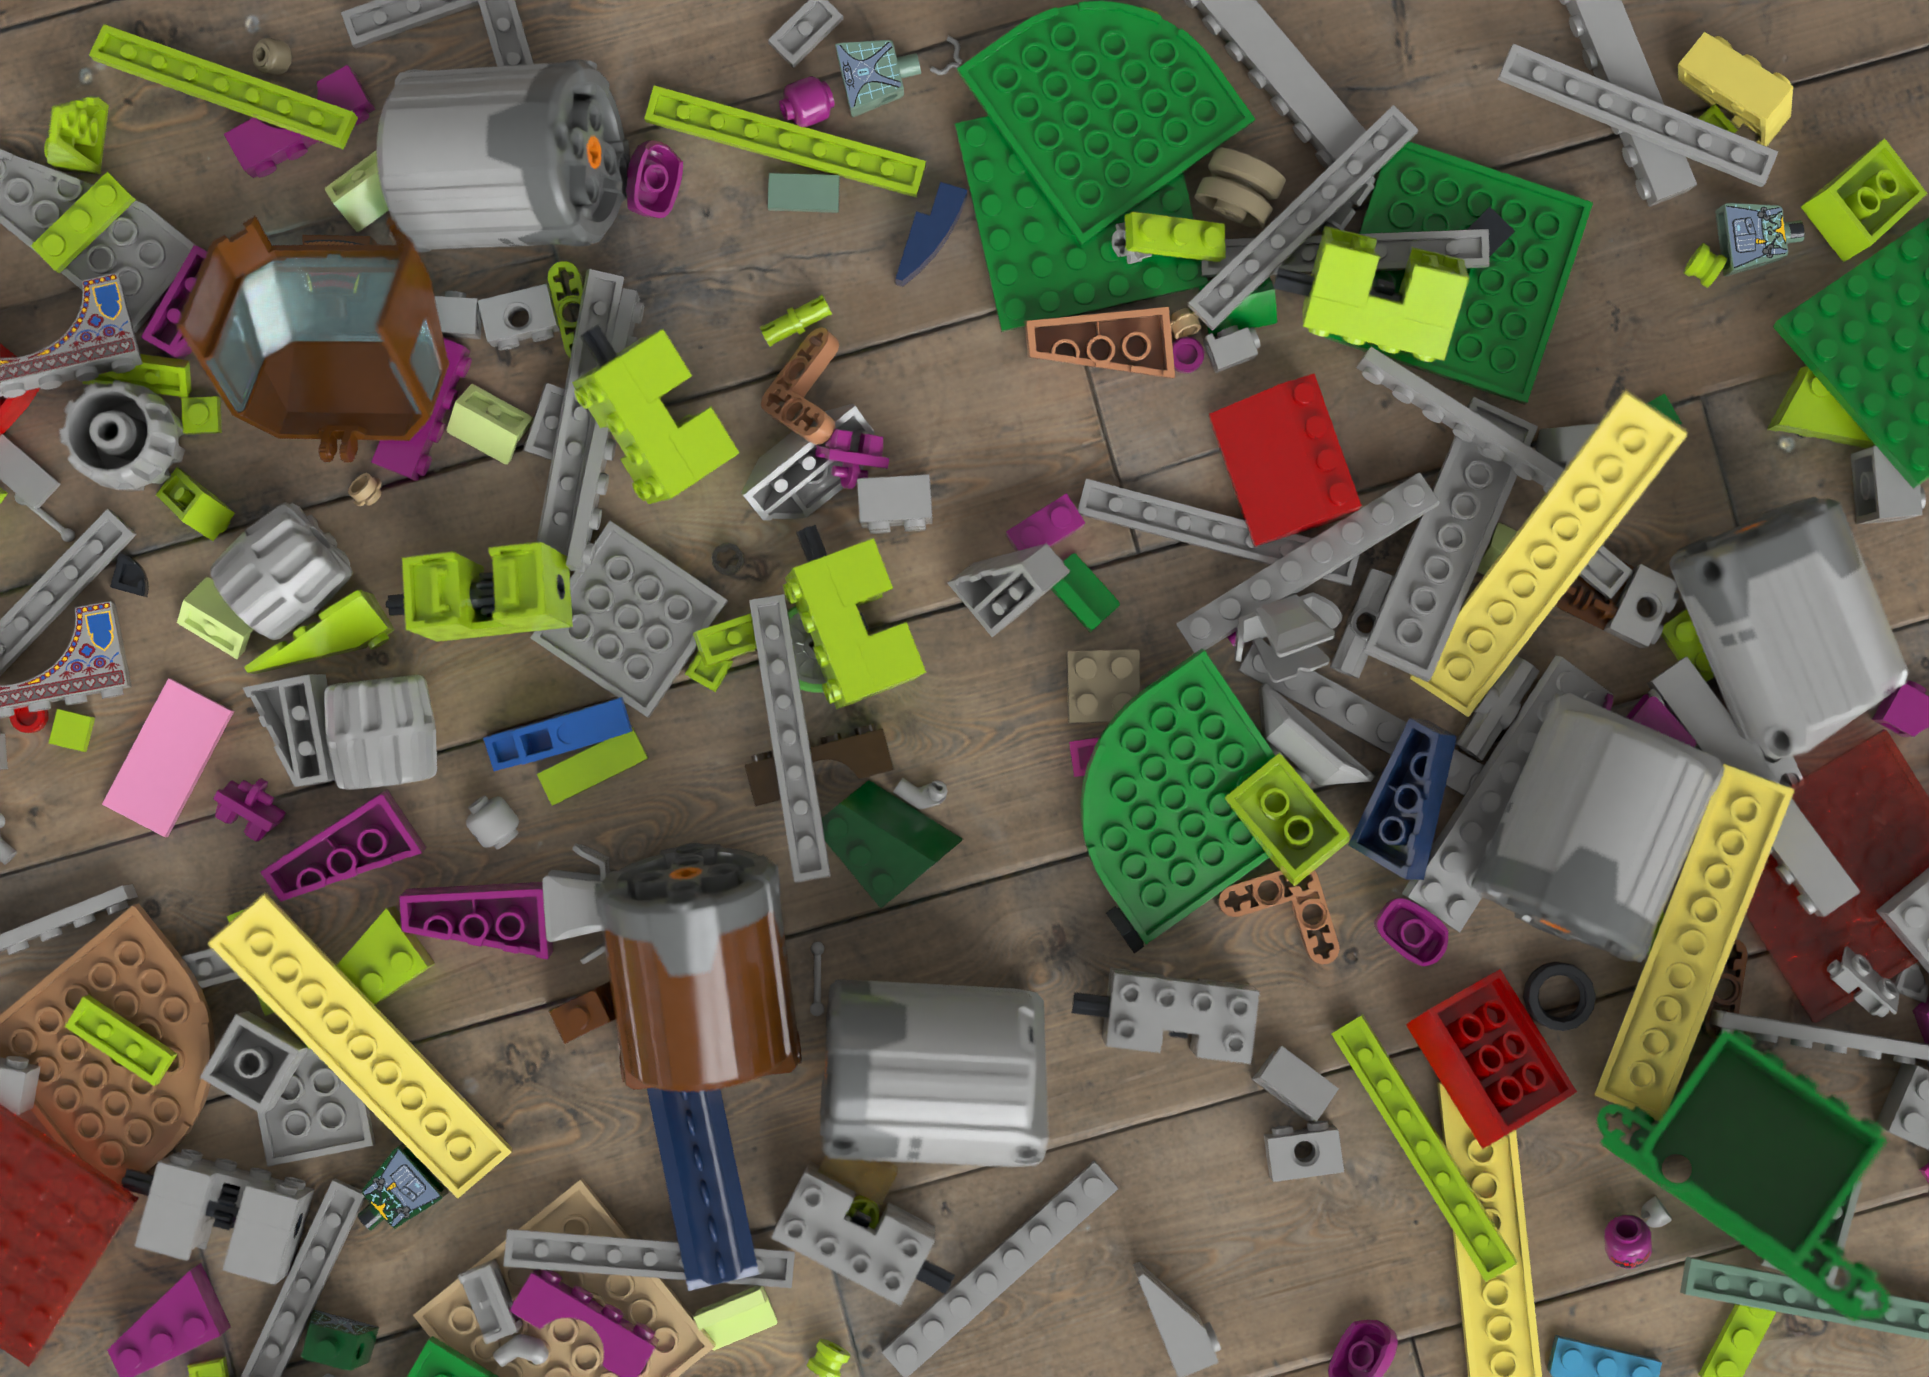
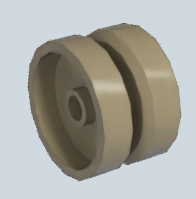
(1240, 188)

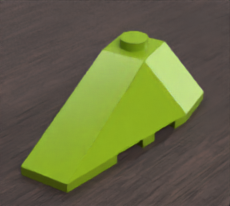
(77, 135)

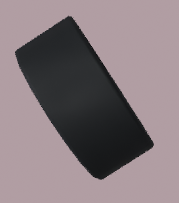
(1586, 1001)

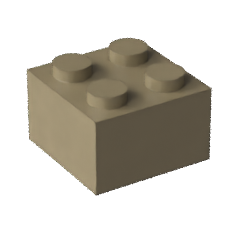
(1100, 683)

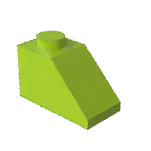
(195, 504)

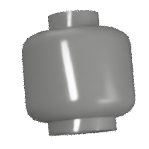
(492, 822)

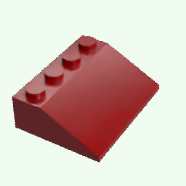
(1285, 460)
(1491, 1058)

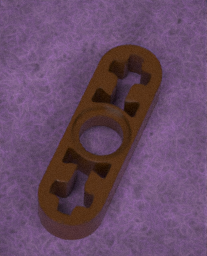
(1734, 1000)

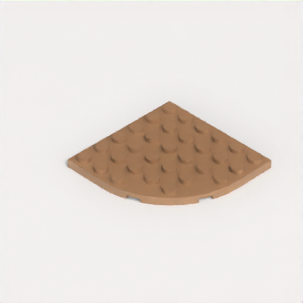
(84, 1094)

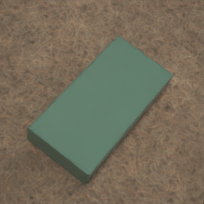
(803, 192)

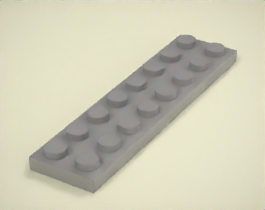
(1445, 551)
(1472, 826)

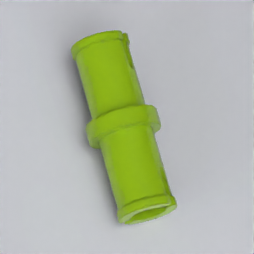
(796, 320)

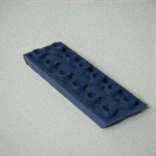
(703, 1186)

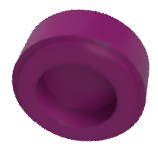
(1187, 354)

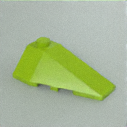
(344, 628)

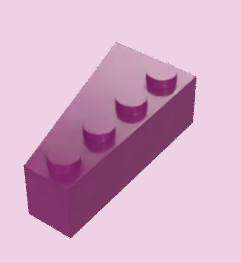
(356, 843)
(480, 915)

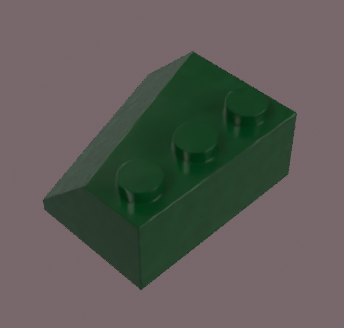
(884, 841)

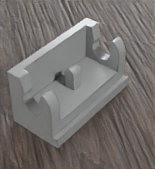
(1295, 1084)
(490, 1301)

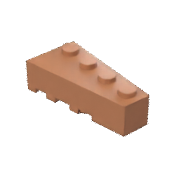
(1114, 341)

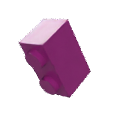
(1047, 525)

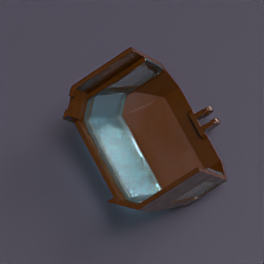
(319, 337)

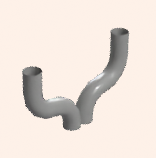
(953, 64)

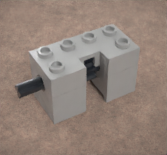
(1146, 1003)
(194, 1191)
(876, 1258)

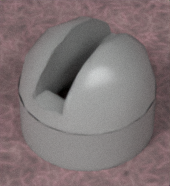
(1657, 1211)

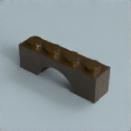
(864, 754)

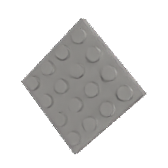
(632, 620)

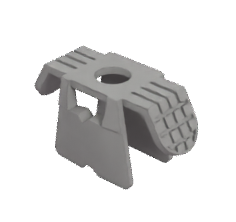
(1294, 630)
(572, 903)

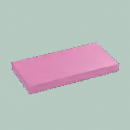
(168, 757)

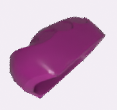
(653, 179)
(1412, 931)
(1364, 1350)

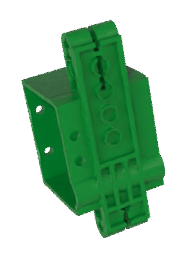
(1764, 1163)

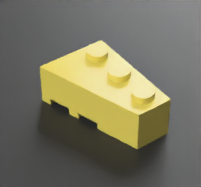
(1738, 85)

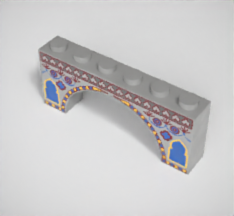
(95, 344)
(89, 666)

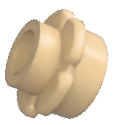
(1184, 323)
(365, 490)

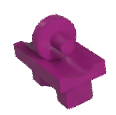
(868, 454)
(250, 803)

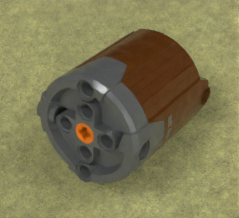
(698, 969)

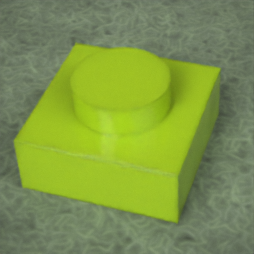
(201, 415)

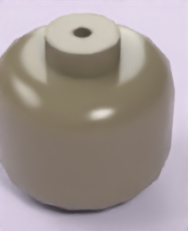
(272, 56)

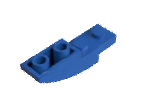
(558, 734)

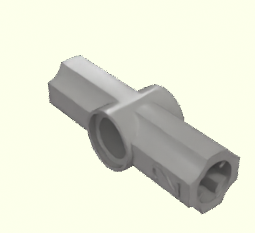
(1349, 655)
(1497, 708)

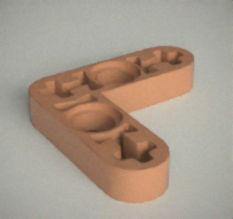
(814, 356)
(1299, 899)

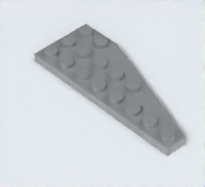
(136, 245)

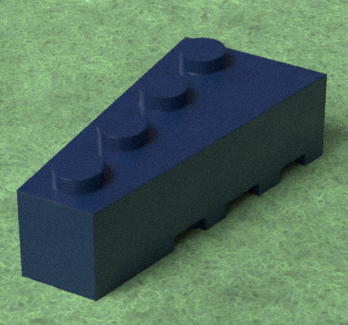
(1407, 801)

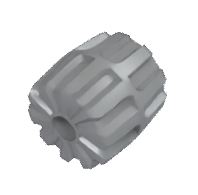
(122, 436)
(280, 571)
(380, 732)

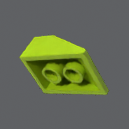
(1864, 201)
(1287, 819)

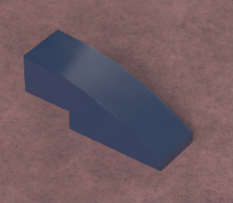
(931, 232)

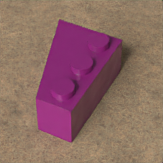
(163, 328)
(172, 1326)

